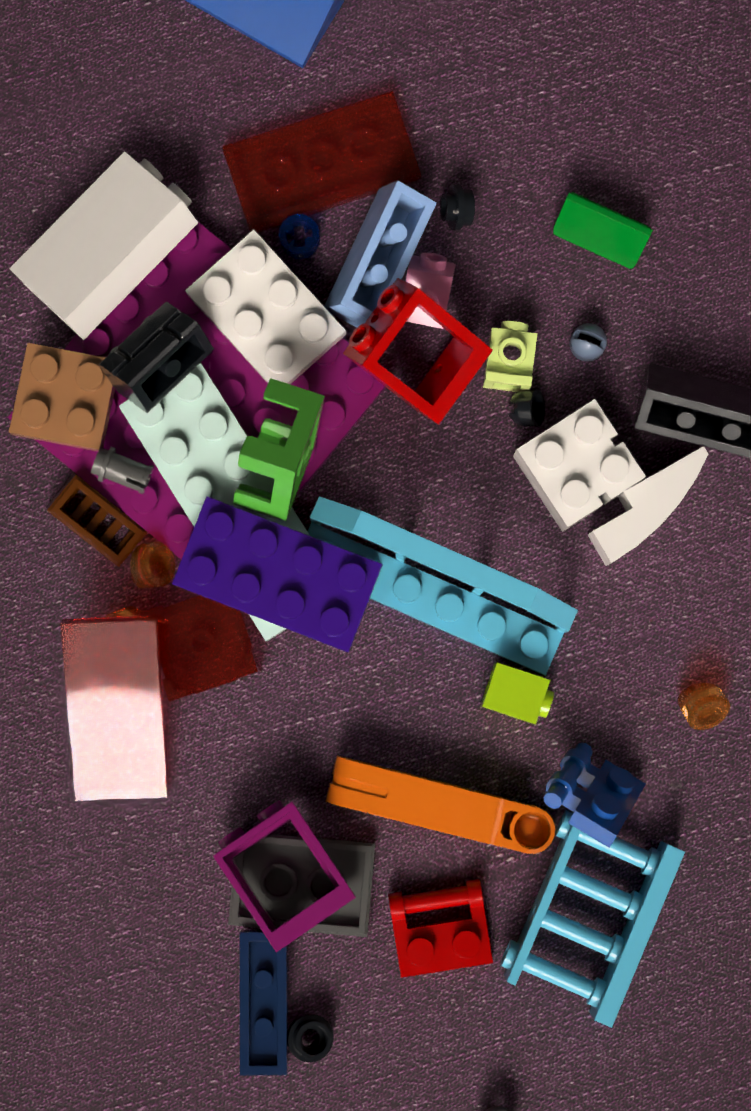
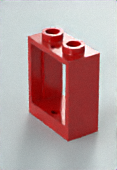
(449, 373)

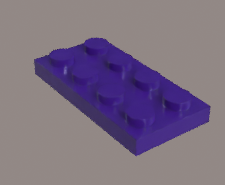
(277, 574)

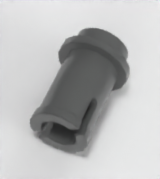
(121, 470)

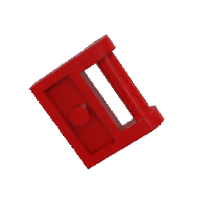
(442, 943)

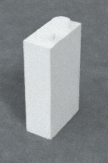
(106, 243)

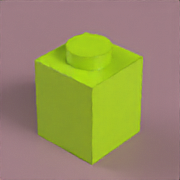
(517, 694)

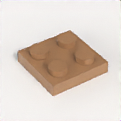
(62, 398)

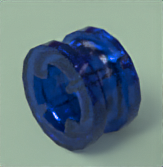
(311, 243)

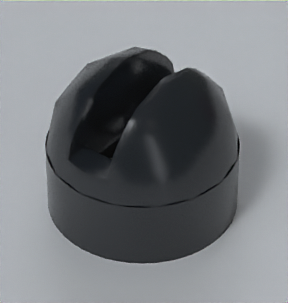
(528, 408)

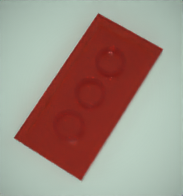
(321, 162)
(115, 707)

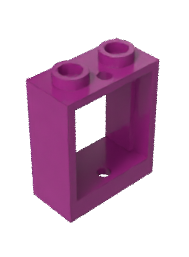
(239, 841)

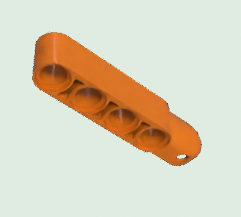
(440, 806)

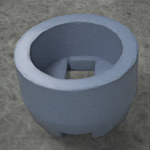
(583, 349)

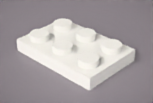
(265, 311)

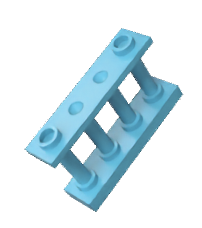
(621, 951)

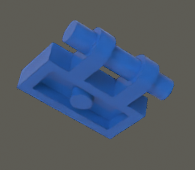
(607, 801)

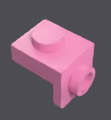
(434, 277)

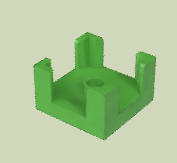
(280, 451)

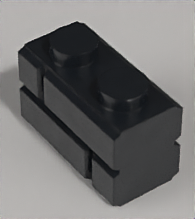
(156, 356)

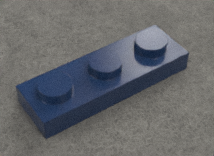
(263, 1006)

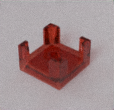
(202, 646)

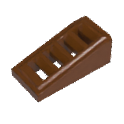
(63, 497)

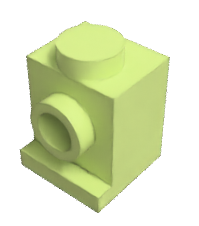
(506, 373)

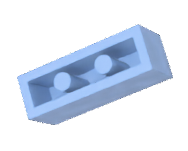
(380, 251)

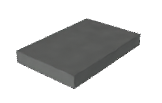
(291, 879)

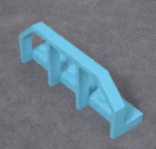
(445, 604)

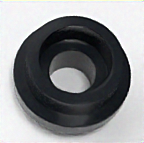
(457, 207)
(322, 1043)

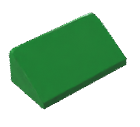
(601, 230)

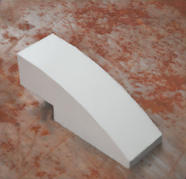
(647, 507)

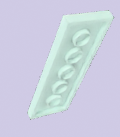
(198, 450)

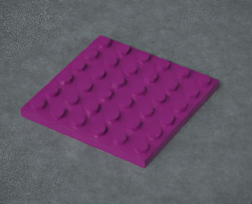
(345, 385)

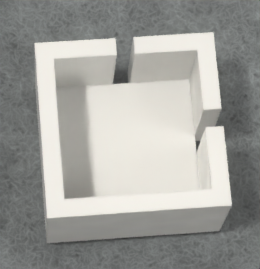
(577, 464)

